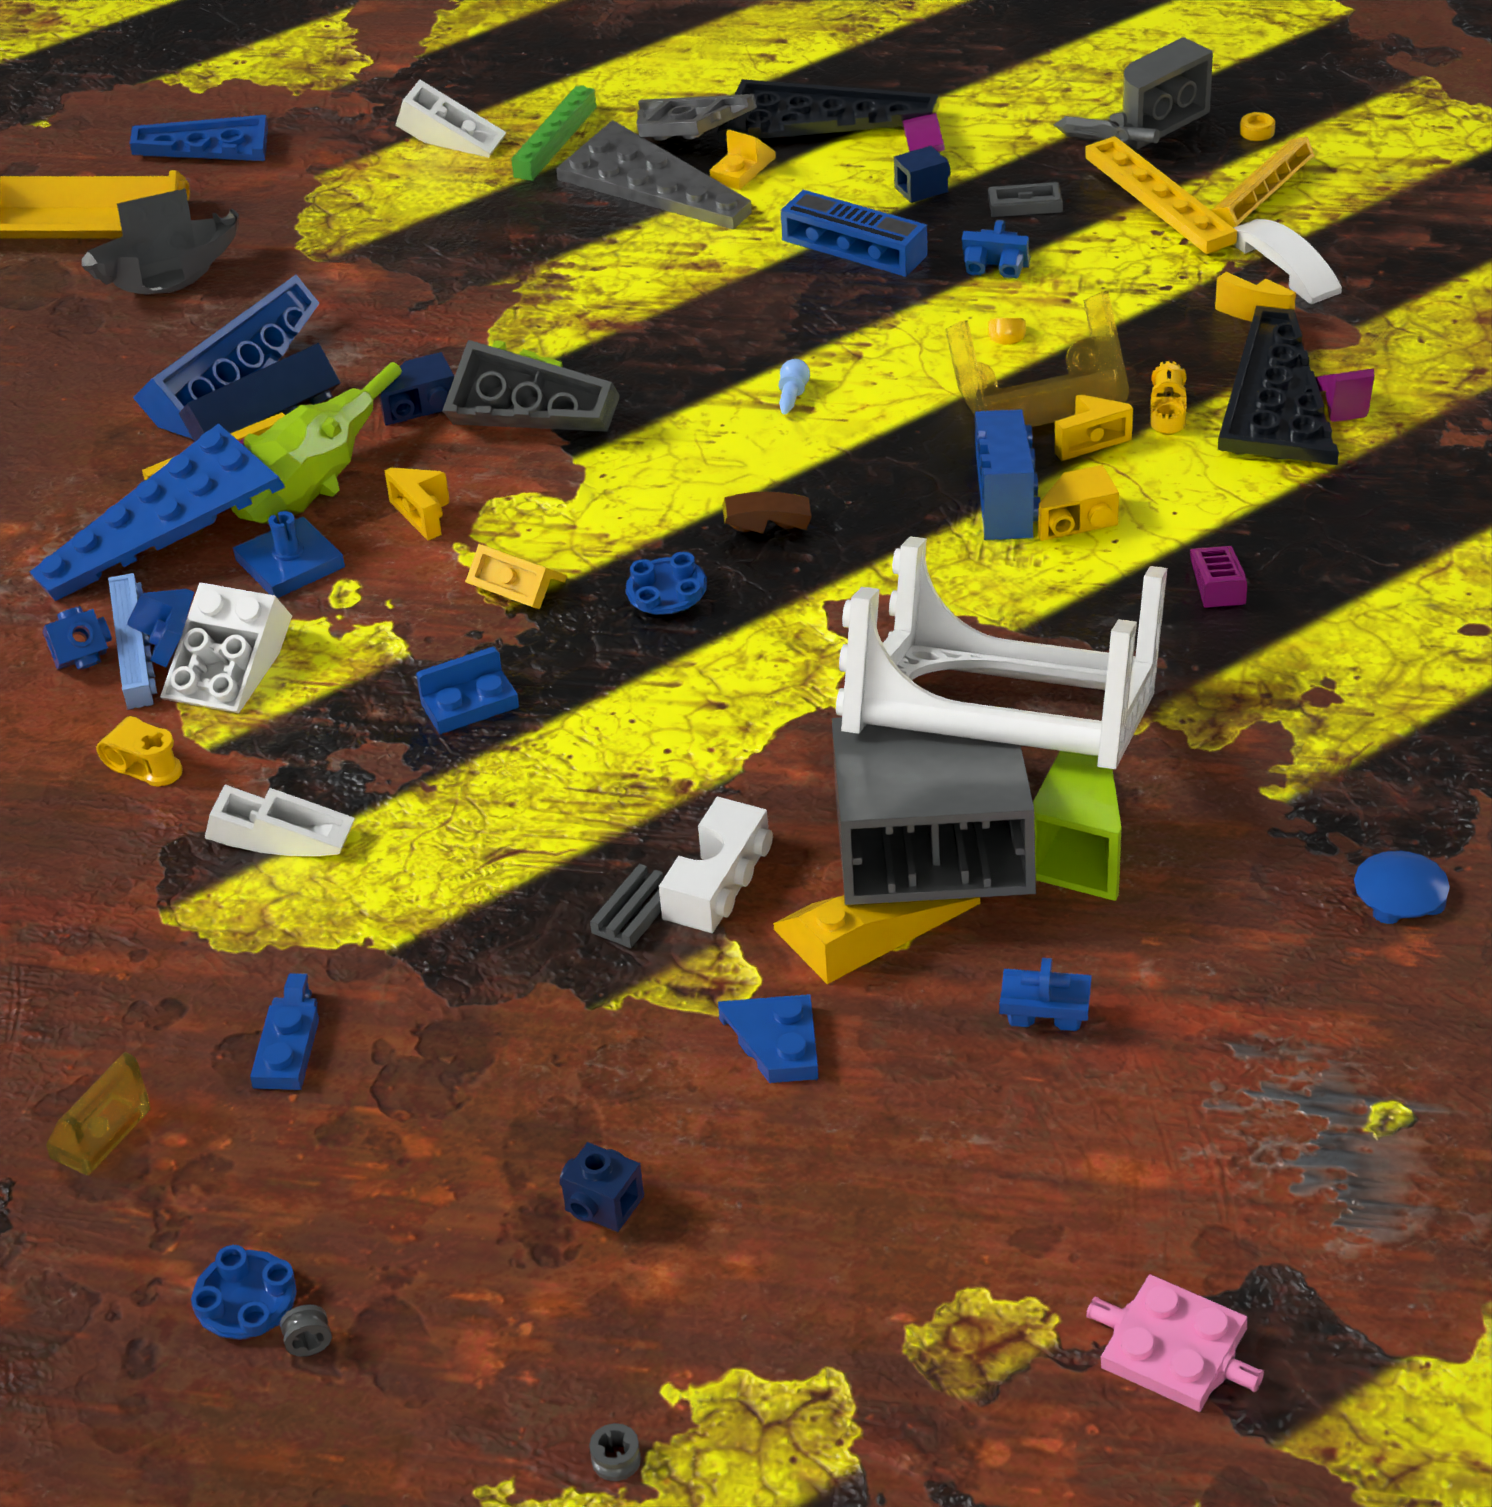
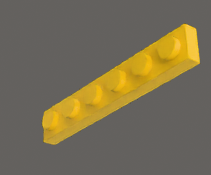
(1161, 195)

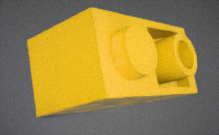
(1078, 504)

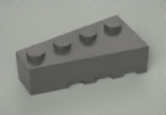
(523, 392)

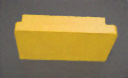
(511, 576)

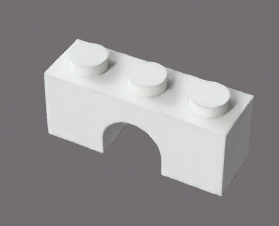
(731, 844)

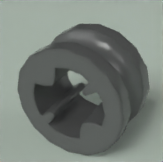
(305, 1330)
(611, 1436)

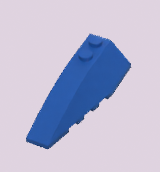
(234, 351)

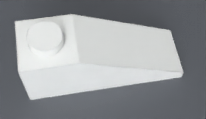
(446, 123)

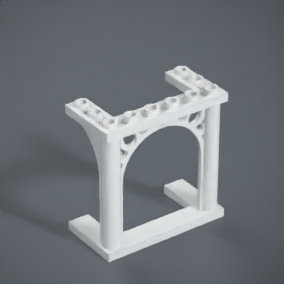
(934, 639)

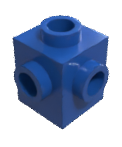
(66, 649)

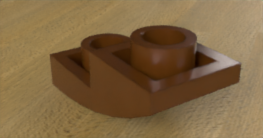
(753, 510)

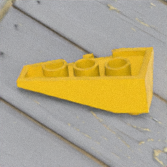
(845, 937)

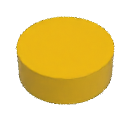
(1257, 126)

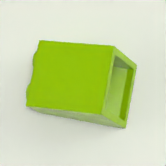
(1078, 827)

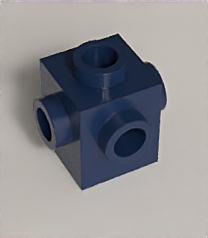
(602, 1186)

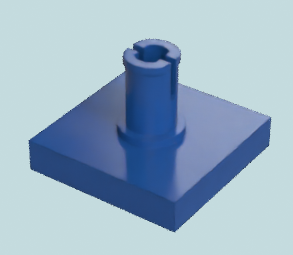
(288, 555)

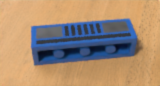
(854, 232)

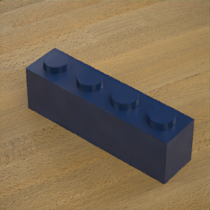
(265, 393)

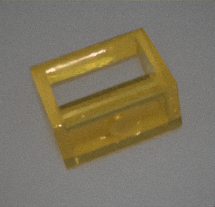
(100, 1117)

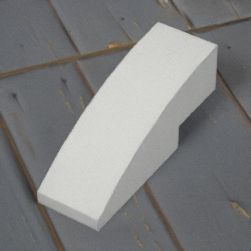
(276, 824)

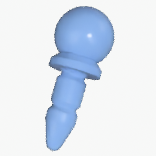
(792, 382)

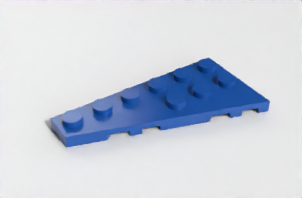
(161, 510)

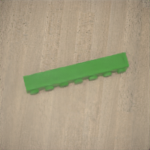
(553, 133)

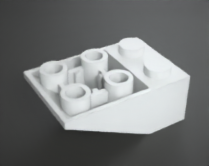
(226, 647)

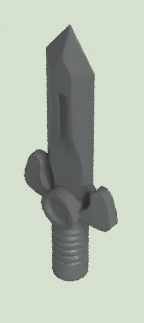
(1104, 129)

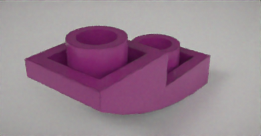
(923, 132)

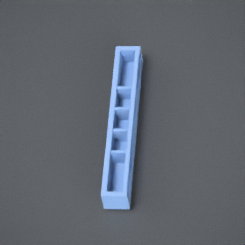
(131, 644)

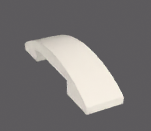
(1307, 269)

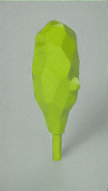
(311, 448)

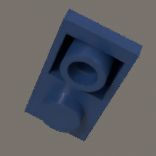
(418, 389)

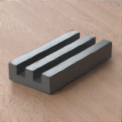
(1025, 199)
(626, 904)

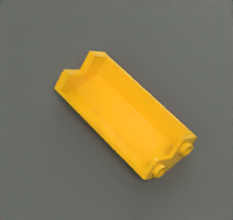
(74, 203)

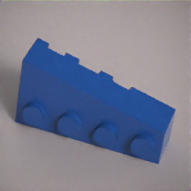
(1006, 474)

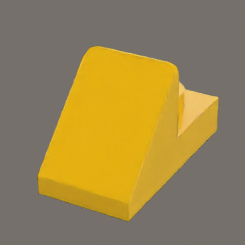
(744, 160)
(1095, 426)
(419, 497)

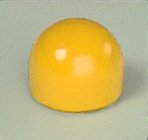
(1007, 330)

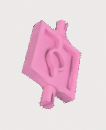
(1174, 1343)

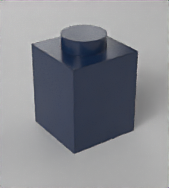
(921, 174)

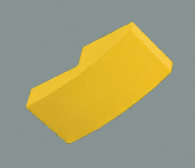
(1241, 297)

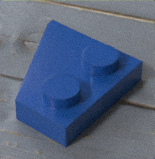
(775, 1034)

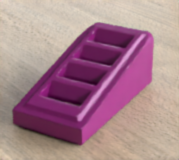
(1219, 576)

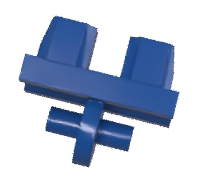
(995, 248)
(1045, 995)

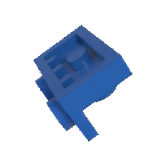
(466, 690)

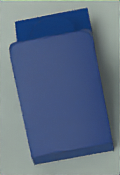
(163, 618)

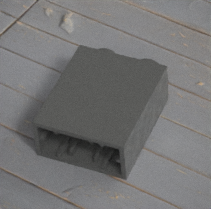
(931, 816)

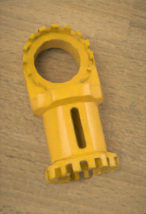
(1173, 405)

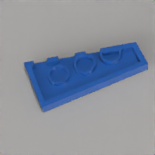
(212, 138)

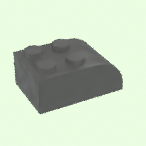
(1168, 88)

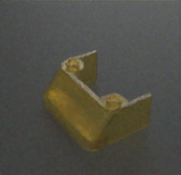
(1092, 364)

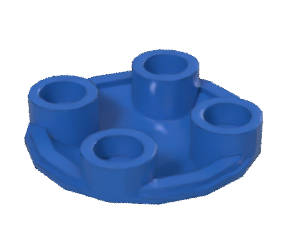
(666, 584)
(1401, 886)
(243, 1293)

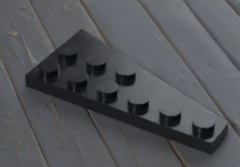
(818, 109)
(1276, 397)

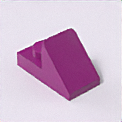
(1347, 393)

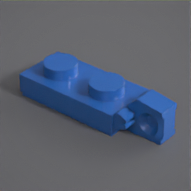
(286, 1038)

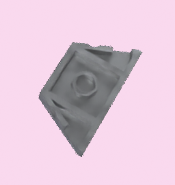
(689, 115)

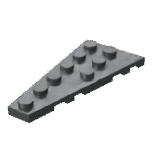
(642, 172)

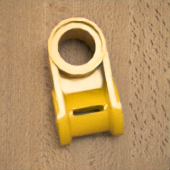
(141, 752)

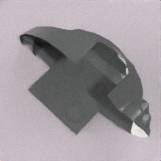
(160, 245)

